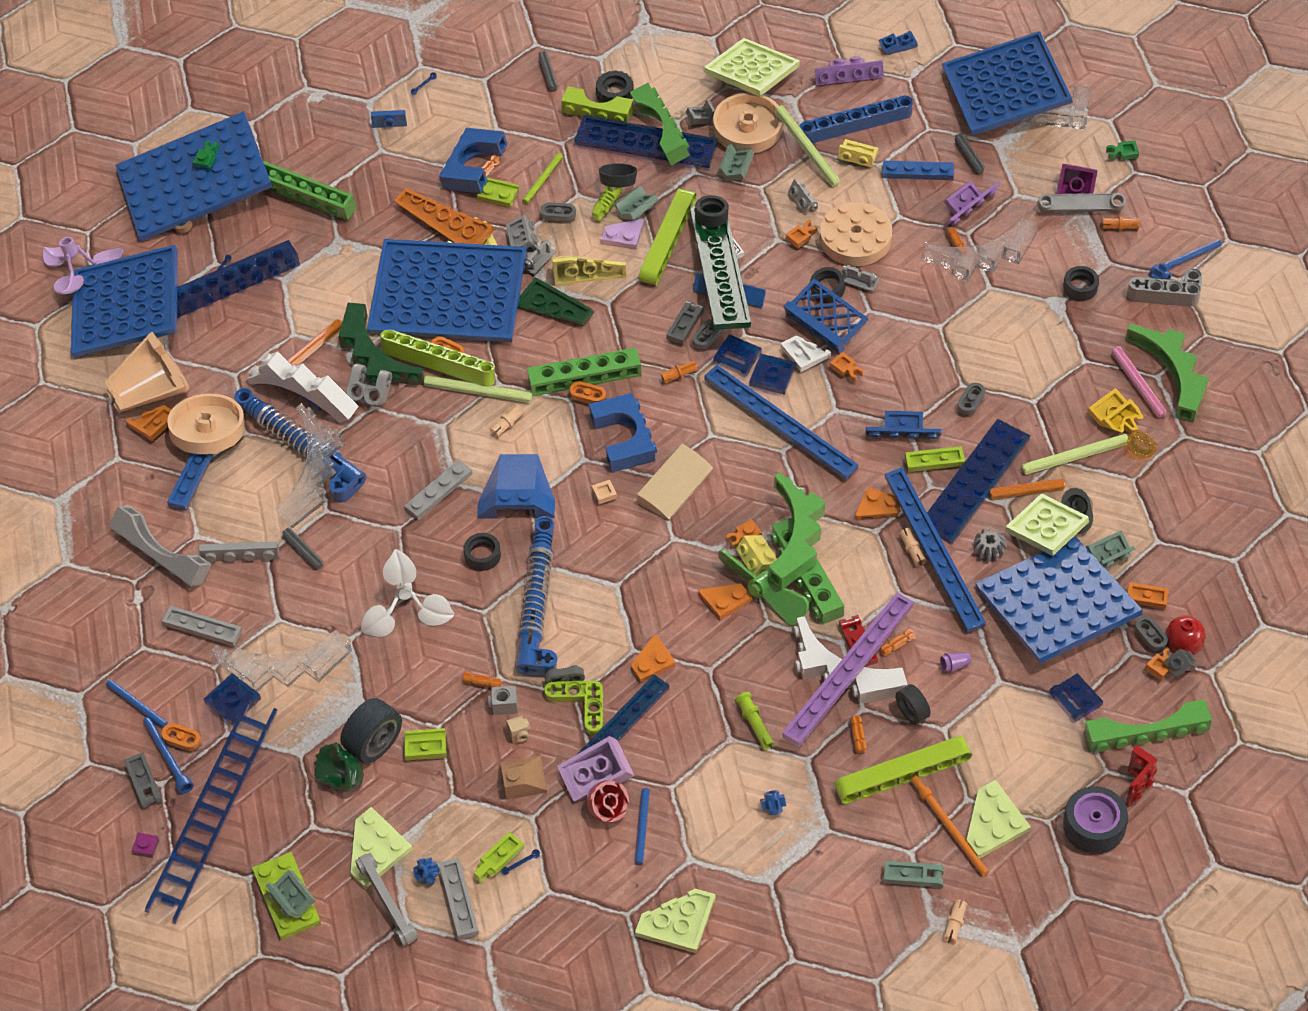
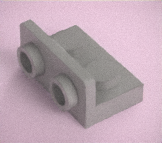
(522, 233)

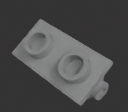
(801, 197)
(539, 257)
(860, 279)

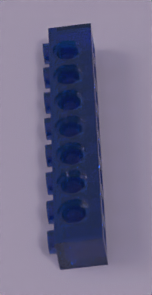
(236, 277)

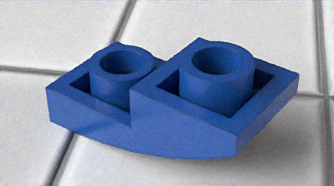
(901, 43)

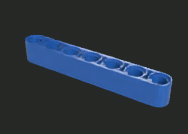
(858, 119)

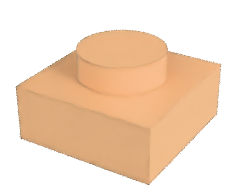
(604, 491)

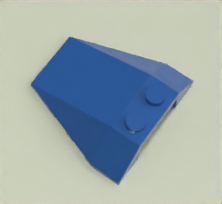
(517, 484)

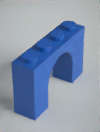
(471, 143)
(624, 411)

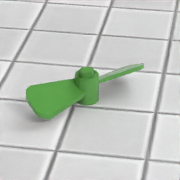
(785, 601)

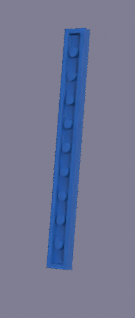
(781, 422)
(935, 550)

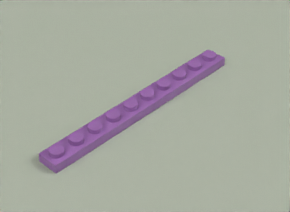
(847, 669)

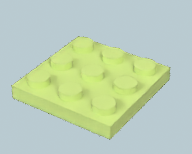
(1047, 524)

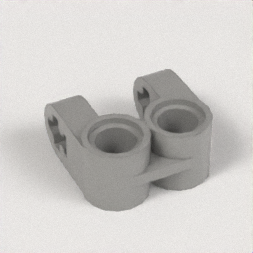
(382, 386)

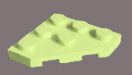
(994, 821)
(380, 839)
(678, 921)

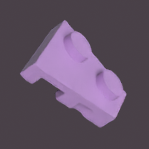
(623, 234)

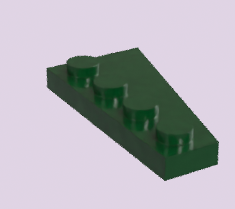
(551, 302)

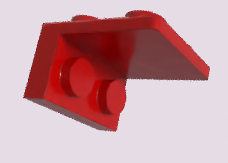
(1142, 768)

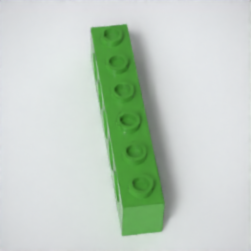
(310, 192)
(590, 369)
(825, 610)

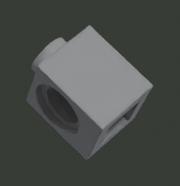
(503, 693)

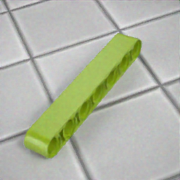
(667, 237)
(438, 358)
(902, 769)

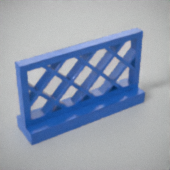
(818, 328)

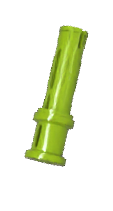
(751, 713)

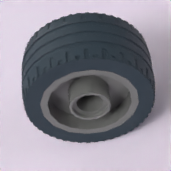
(371, 730)

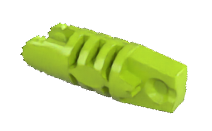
(605, 202)

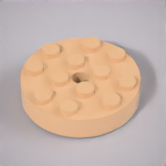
(747, 122)
(856, 234)
(206, 424)

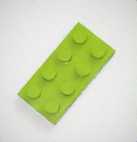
(270, 873)

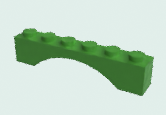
(671, 142)
(1108, 734)

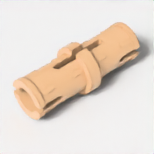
(507, 420)
(912, 547)
(955, 921)

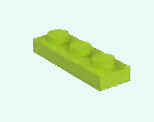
(934, 459)

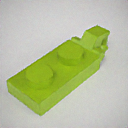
(498, 857)

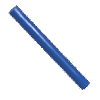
(1197, 252)
(136, 703)
(639, 857)

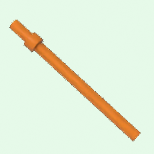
(927, 795)

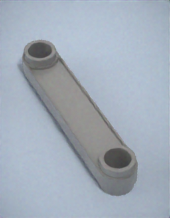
(1081, 202)
(405, 933)

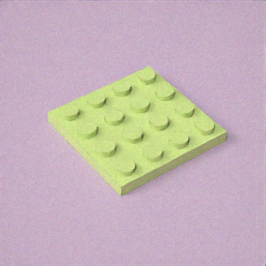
(751, 67)

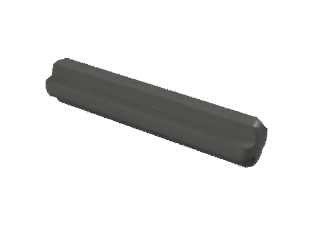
(548, 71)
(969, 153)
(302, 548)

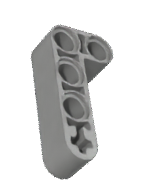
(1167, 291)

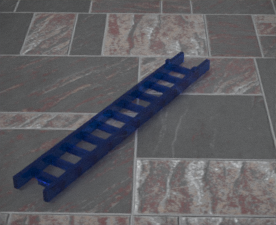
(170, 900)

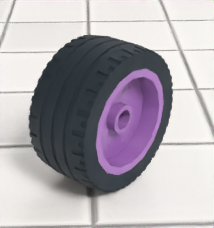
(1095, 820)

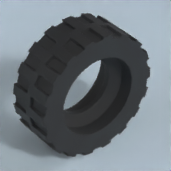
(613, 78)

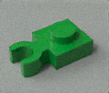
(1125, 150)
(206, 157)

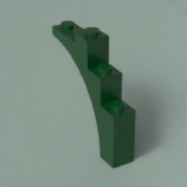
(355, 336)

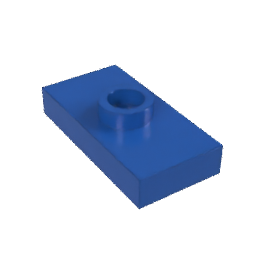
(392, 118)

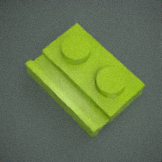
(499, 193)
(425, 744)

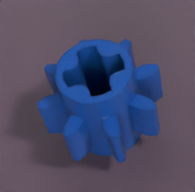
(1160, 272)
(773, 802)
(426, 870)

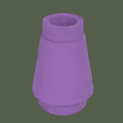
(954, 661)

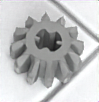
(989, 544)

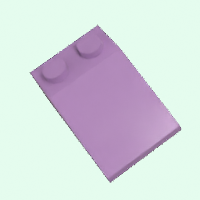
(596, 764)

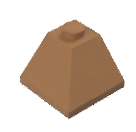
(523, 777)

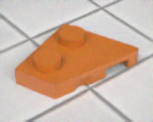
(725, 599)

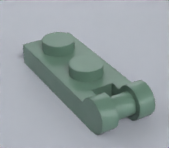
(913, 874)

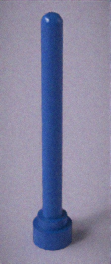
(183, 782)

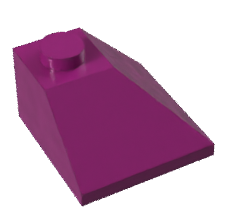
(1076, 180)

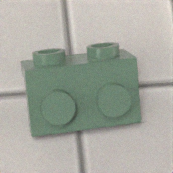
(735, 163)
(635, 203)
(1111, 548)
(291, 895)

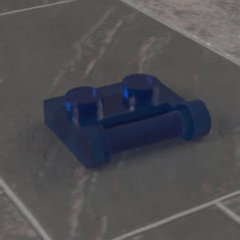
(739, 349)
(1080, 693)

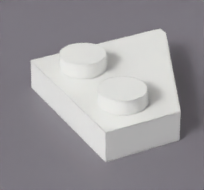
(803, 353)

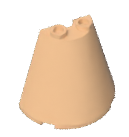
(145, 377)

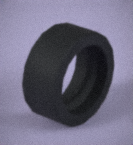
(711, 219)
(829, 272)
(1081, 294)
(483, 563)
(913, 704)

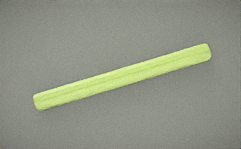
(807, 146)
(472, 388)
(1074, 454)

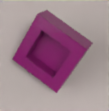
(145, 845)

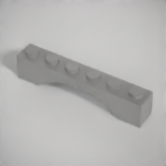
(132, 526)

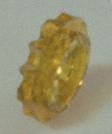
(1134, 444)

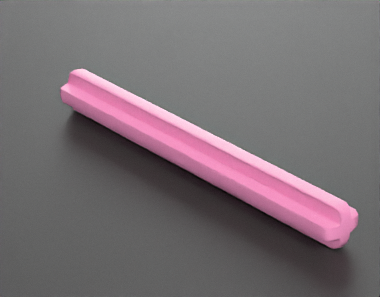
(1139, 382)

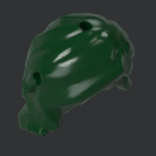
(338, 768)

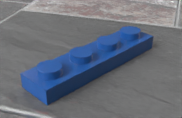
(918, 170)
(189, 481)

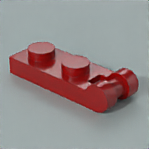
(852, 636)

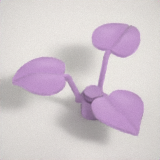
(68, 250)

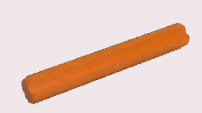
(315, 343)
(1026, 489)

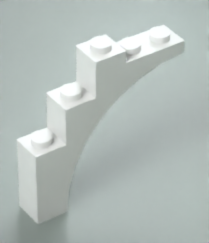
(300, 379)
(817, 661)

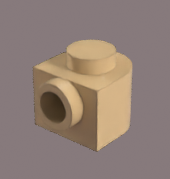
(518, 729)

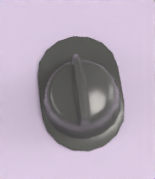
(1081, 502)

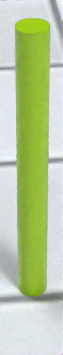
(542, 178)

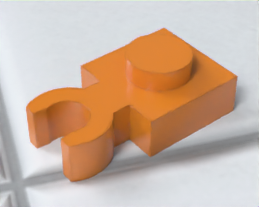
(801, 235)
(845, 365)
(746, 529)
(1157, 666)

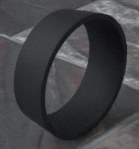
(618, 175)

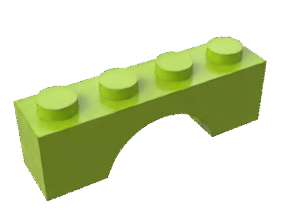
(576, 103)

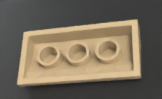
(674, 482)

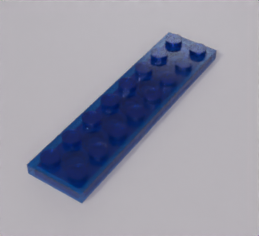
(640, 140)
(975, 479)

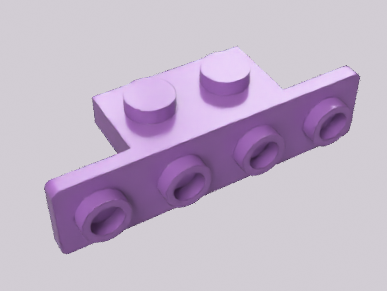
(848, 70)
(964, 199)

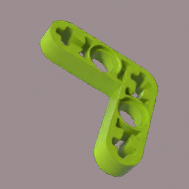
(584, 695)

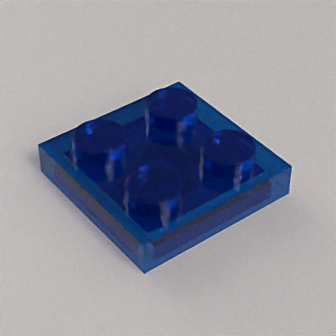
(772, 374)
(230, 697)

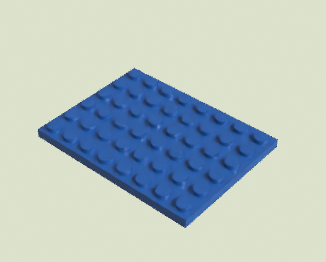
(168, 189)
(447, 290)

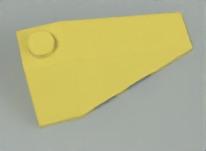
(581, 269)

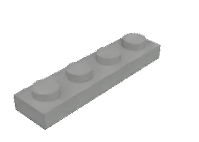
(438, 489)
(239, 551)
(202, 626)
(458, 898)

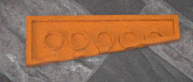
(443, 219)

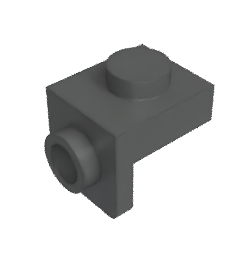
(701, 115)
(1180, 662)

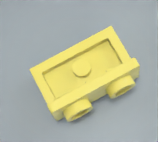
(857, 153)
(755, 553)

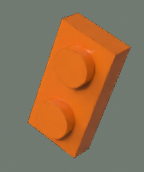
(1148, 595)

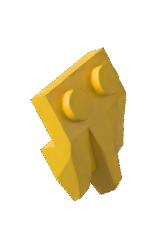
(1116, 412)

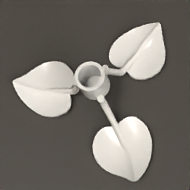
(401, 572)

